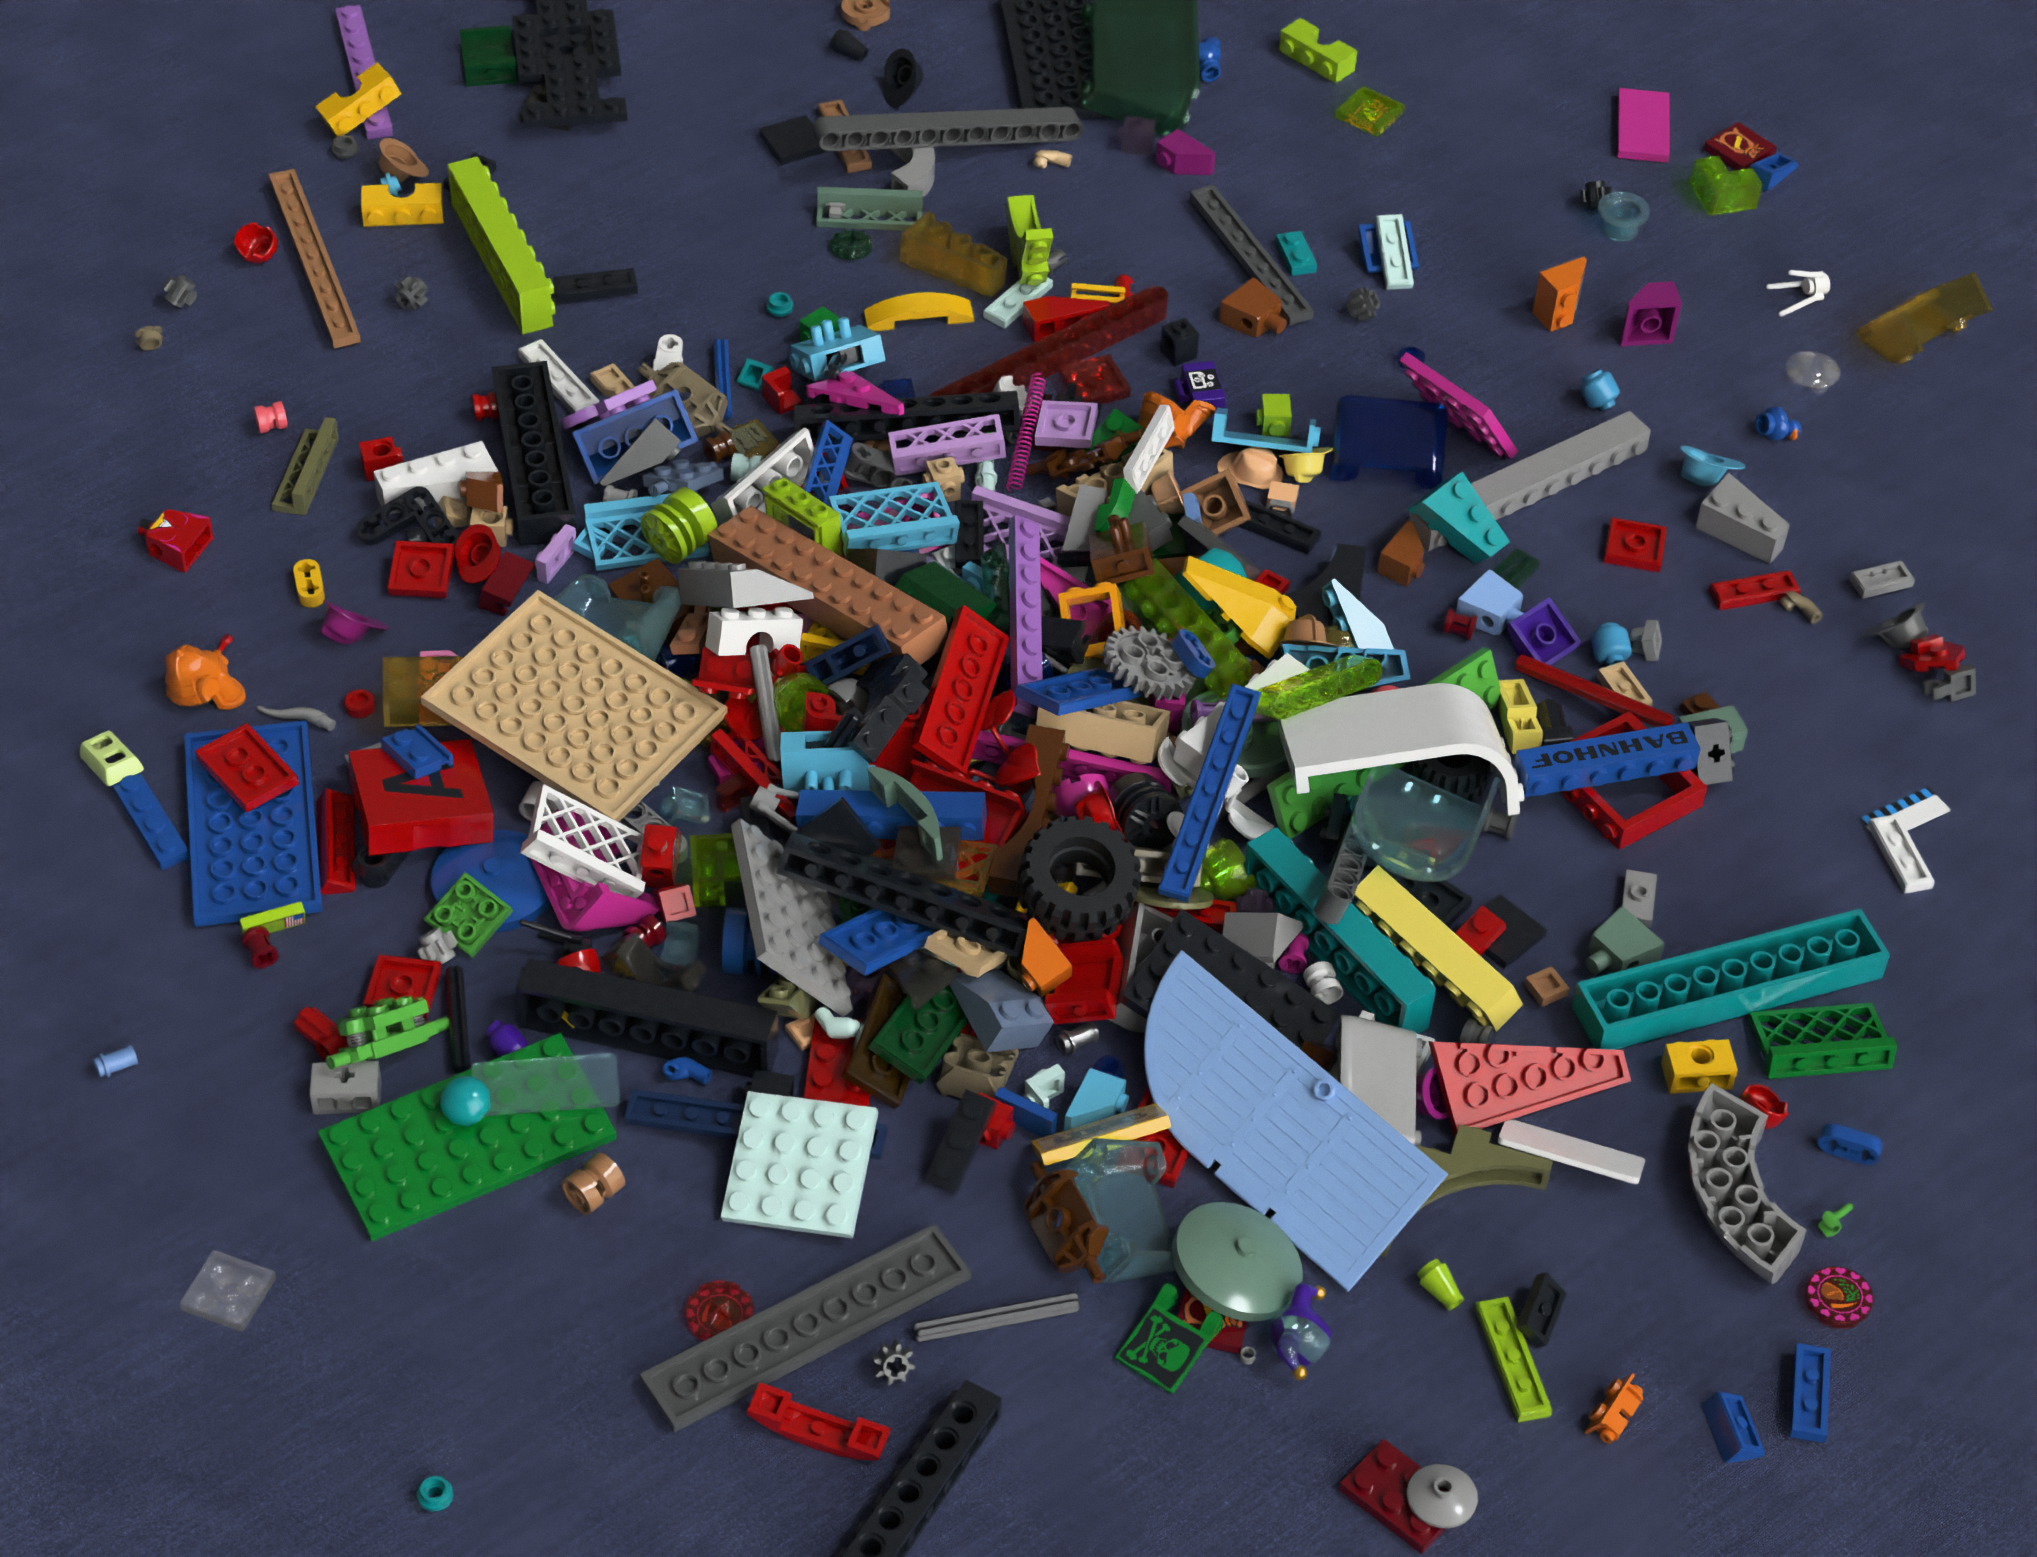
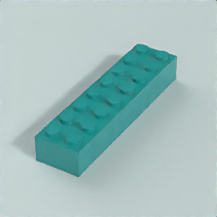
(1360, 954)

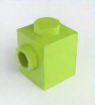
(1275, 415)

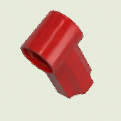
(320, 1032)

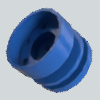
(739, 945)

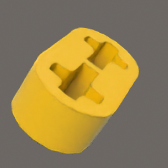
(304, 584)

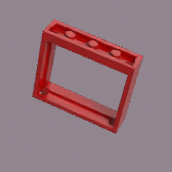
(1685, 784)

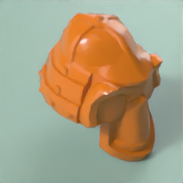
(1185, 421)
(199, 675)

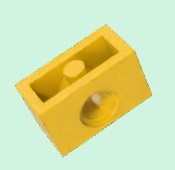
(1698, 1064)

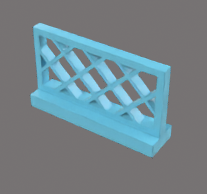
(614, 516)
(897, 534)

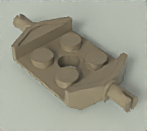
(704, 406)

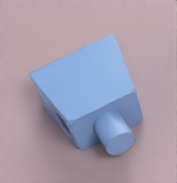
(1492, 601)

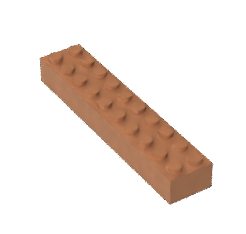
(844, 594)

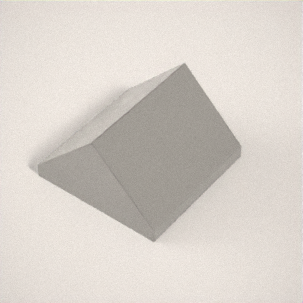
(1261, 933)

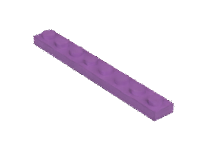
(359, 59)
(1025, 608)

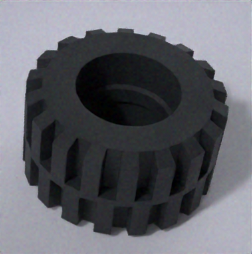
(1458, 774)

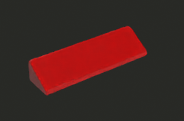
(336, 842)

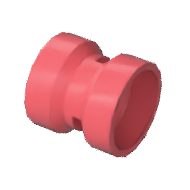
(270, 417)

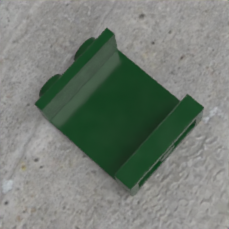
(488, 56)

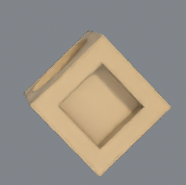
(497, 521)

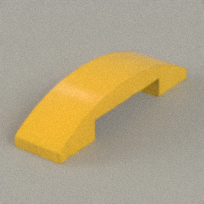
(918, 306)

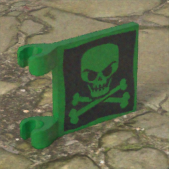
(1166, 1346)

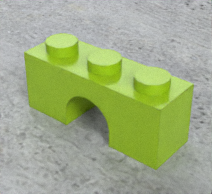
(1331, 61)

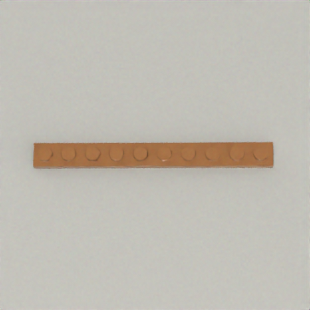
(314, 259)

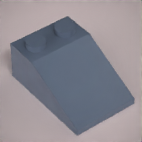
(1002, 1011)

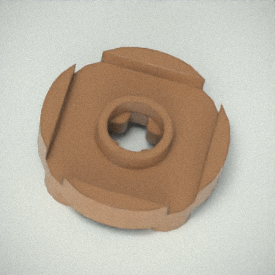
(865, 13)

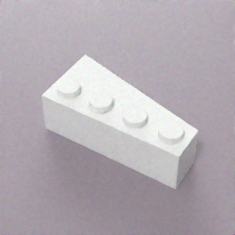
(436, 473)

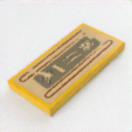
(1120, 1127)

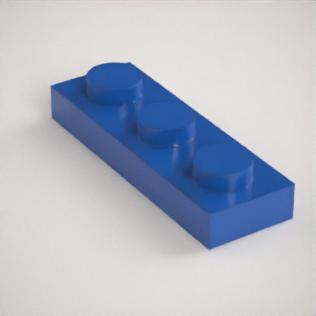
(1810, 1393)

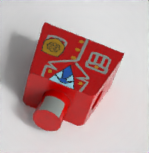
(660, 853)

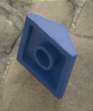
(1370, 249)

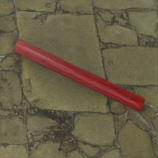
(1592, 691)

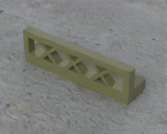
(312, 471)

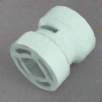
(742, 465)

